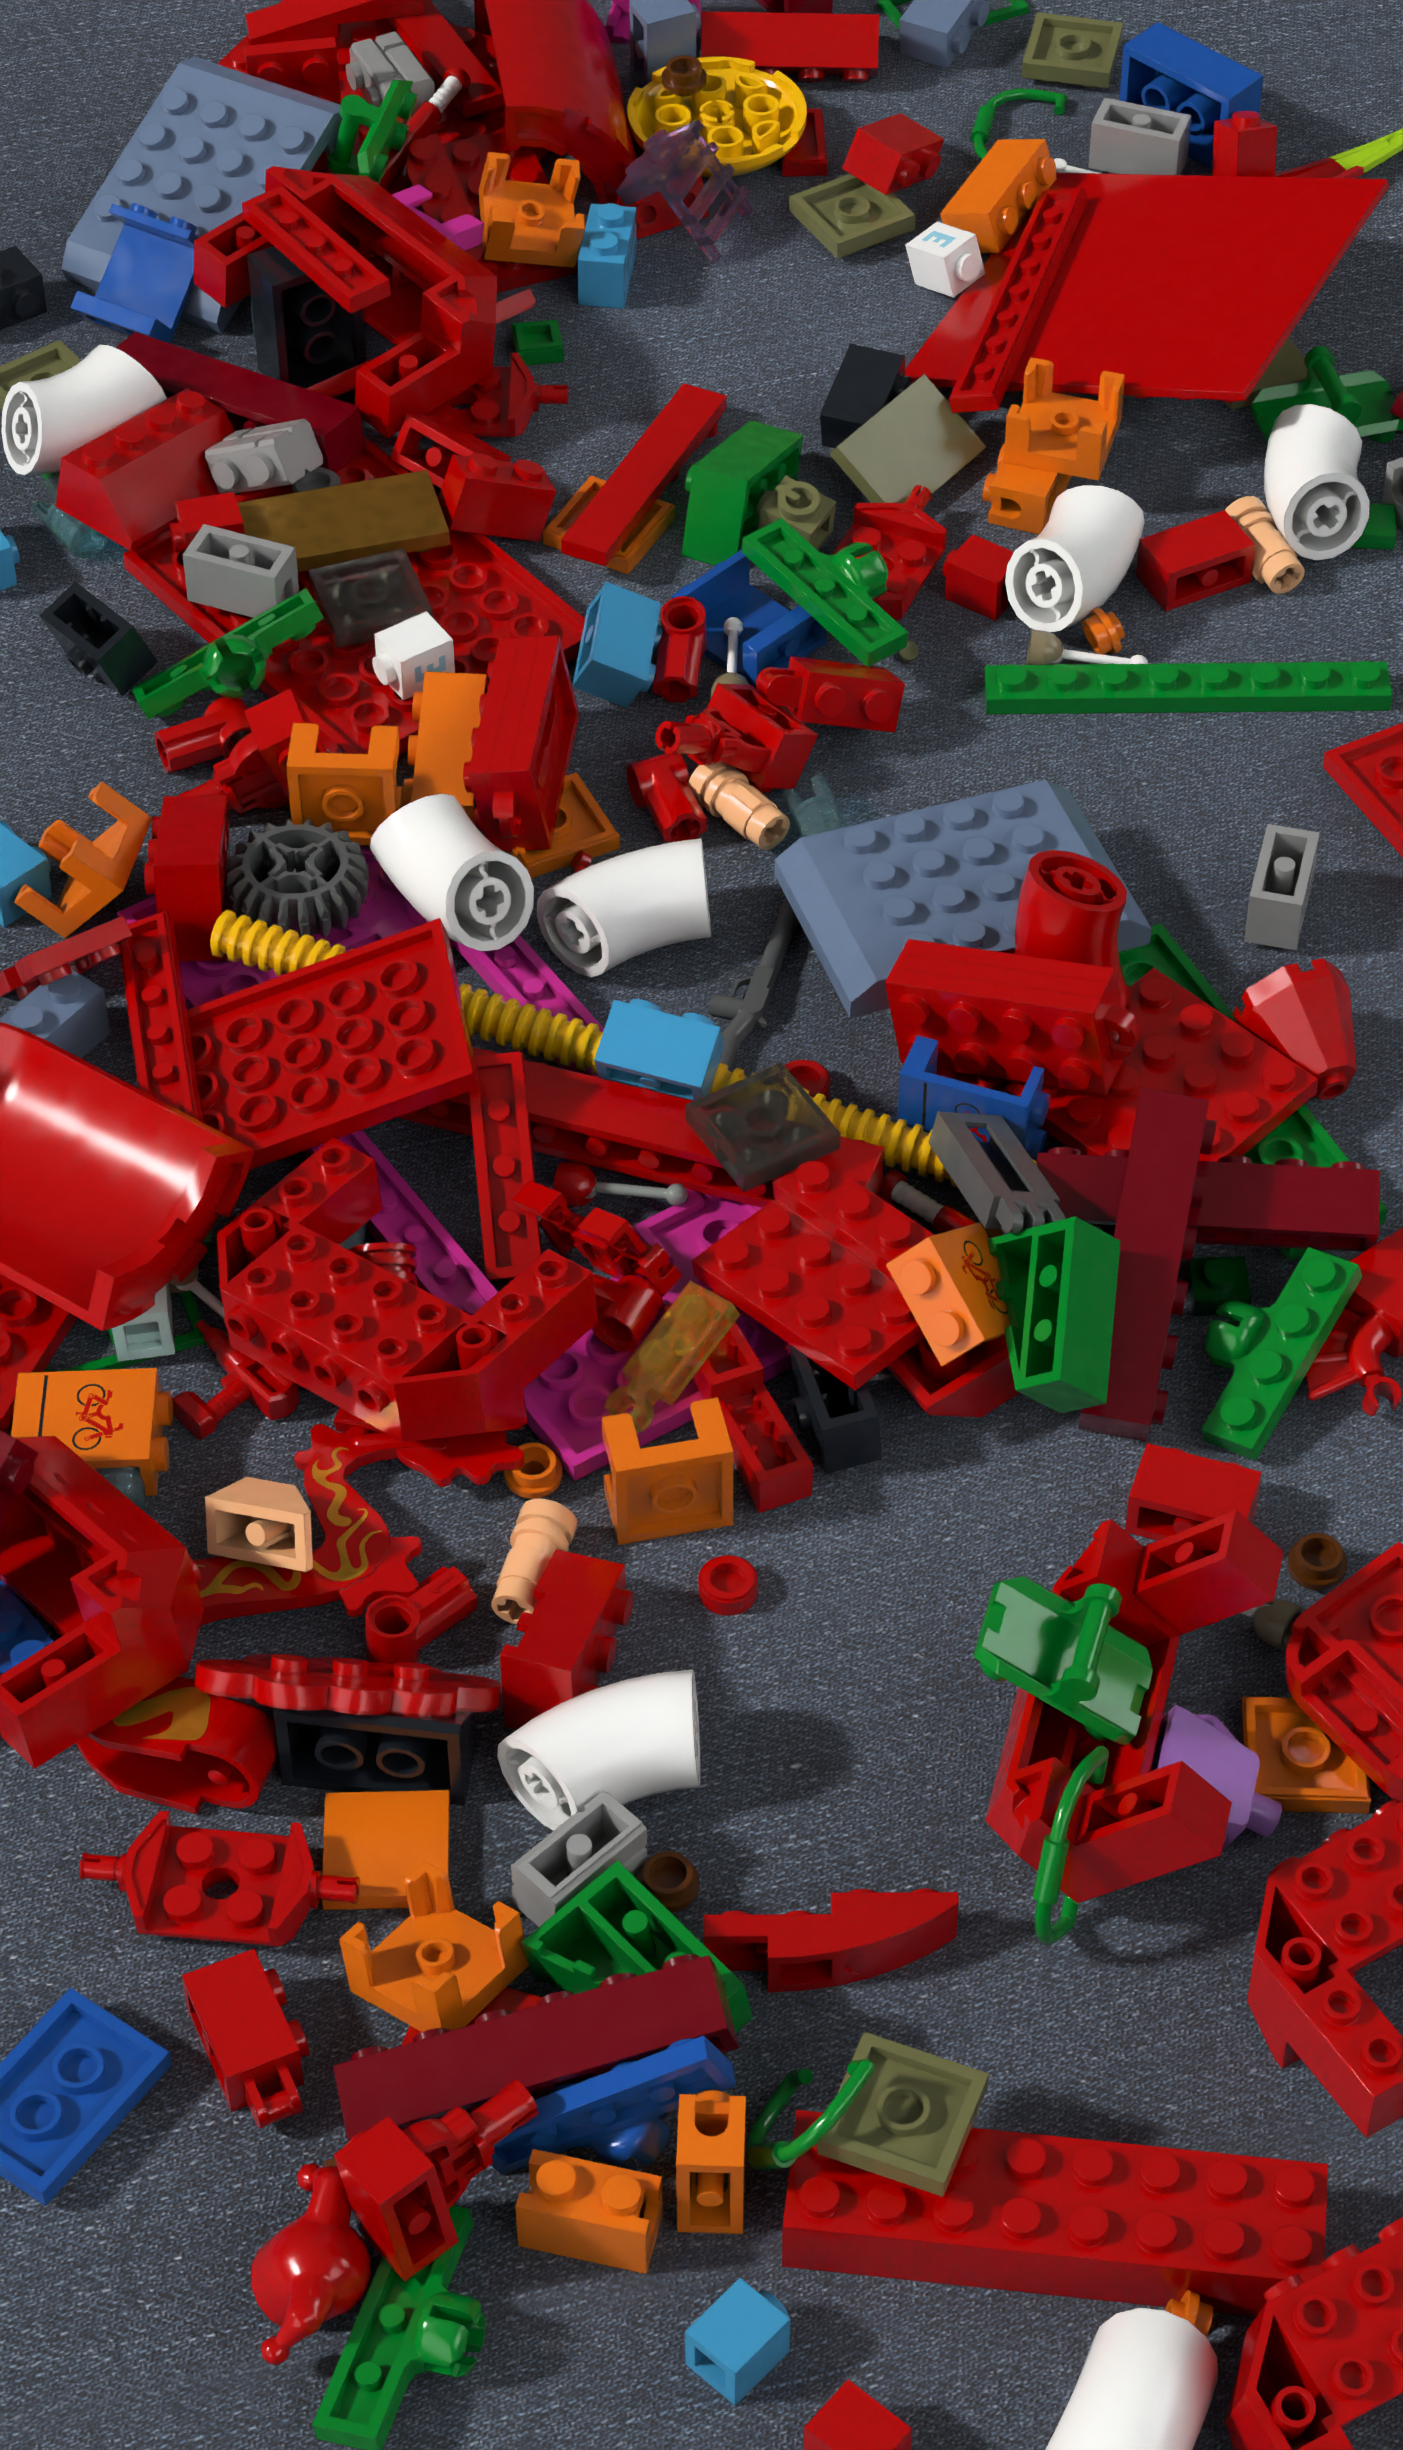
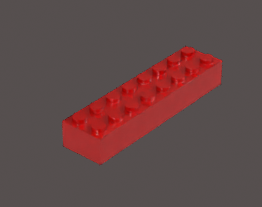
(1067, 2220)

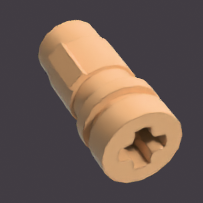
(1273, 557)
(743, 807)
(538, 1532)

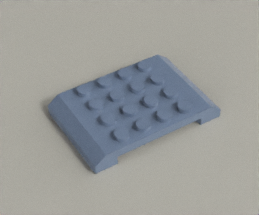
(199, 160)
(931, 878)

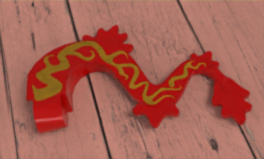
(215, 1750)

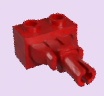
(745, 733)
(257, 764)
(412, 2176)

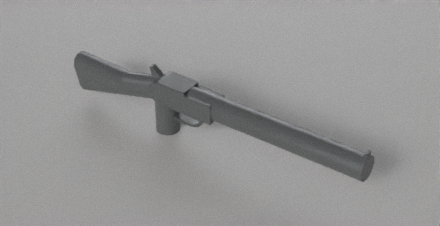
(752, 1009)

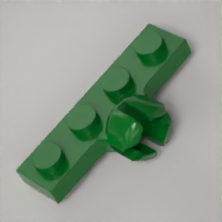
(831, 588)
(230, 661)
(1273, 1350)
(400, 2334)

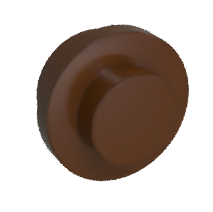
(684, 76)
(1317, 1562)
(670, 1880)

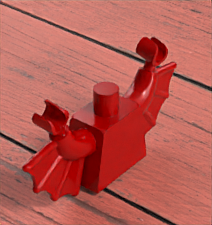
(1365, 1330)

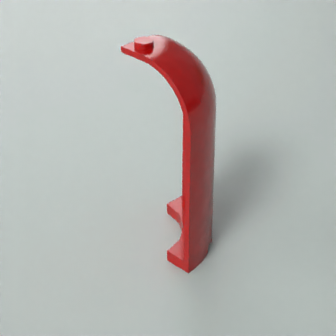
(561, 84)
(102, 1183)

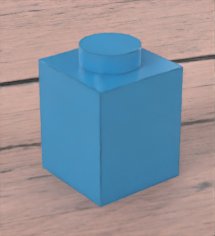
(738, 2340)

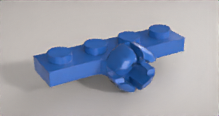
(620, 2109)

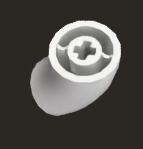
(72, 408)
(1315, 482)
(1075, 558)
(454, 873)
(627, 906)
(614, 1739)
(1140, 2386)

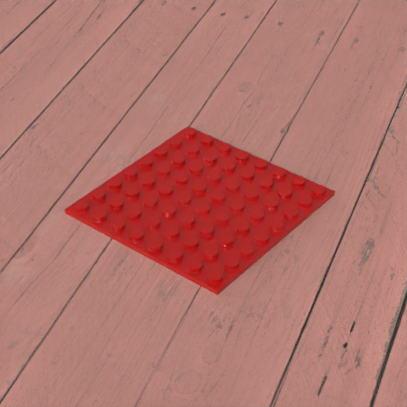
(1171, 282)

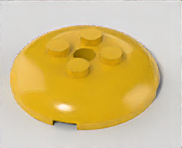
(742, 109)

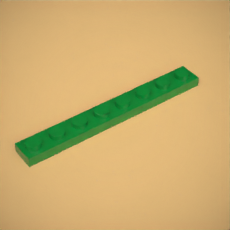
(1187, 687)

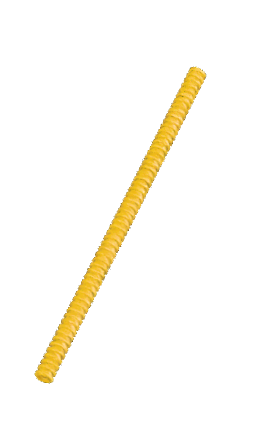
(557, 1035)

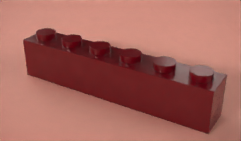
(252, 397)
(1241, 1200)
(1154, 1238)
(541, 2047)

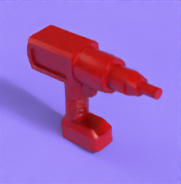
(245, 1380)

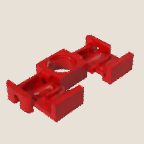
(600, 1237)

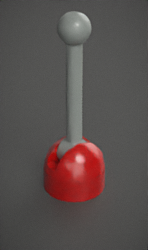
(581, 1186)

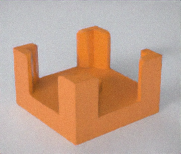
(530, 219)
(1063, 430)
(341, 788)
(94, 868)
(669, 1485)
(438, 1961)

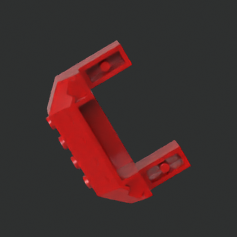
(438, 303)
(374, 1337)
(107, 1584)
(1138, 1818)
(1315, 1931)
(1322, 2352)

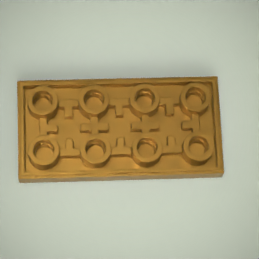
(351, 519)

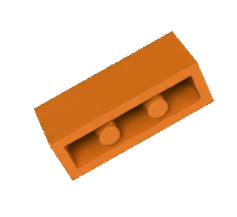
(1001, 191)
(446, 718)

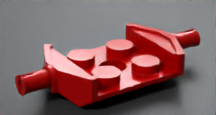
(501, 402)
(905, 539)
(176, 1865)

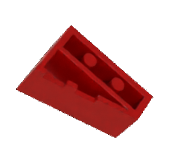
(189, 869)
(565, 1636)

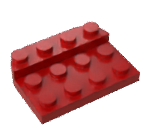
(454, 178)
(819, 1272)
(1349, 1668)

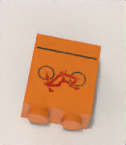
(953, 1290)
(101, 1416)

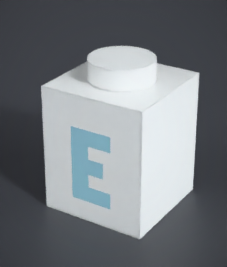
(945, 259)
(411, 650)

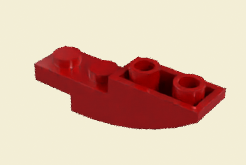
(855, 1942)

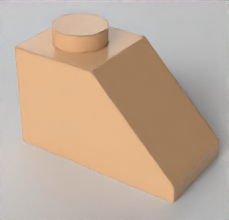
(260, 1524)

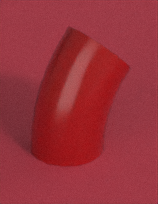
(1071, 912)

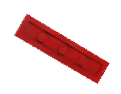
(316, 249)
(503, 1164)

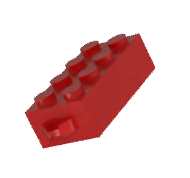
(522, 743)
(1011, 1013)

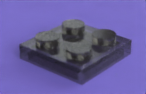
(367, 595)
(762, 1126)

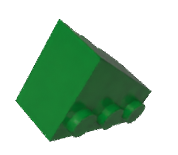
(729, 486)
(1060, 1310)
(618, 1930)

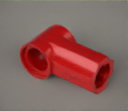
(680, 649)
(203, 737)
(664, 789)
(625, 1310)
(402, 1625)

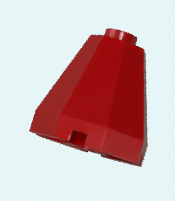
(1306, 1021)

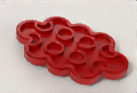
(347, 1685)

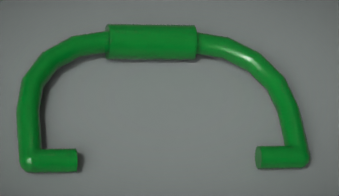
(986, 113)
(1055, 1852)
(783, 2153)

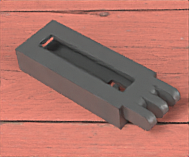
(994, 1175)

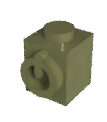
(801, 508)

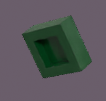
(1217, 1281)

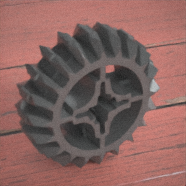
(298, 878)

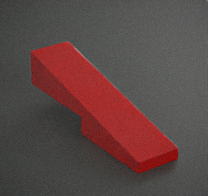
(320, 18)
(761, 1439)

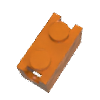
(1022, 495)
(711, 2143)
(590, 2211)

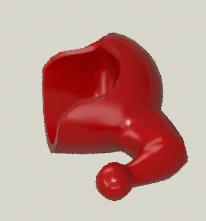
(311, 2265)

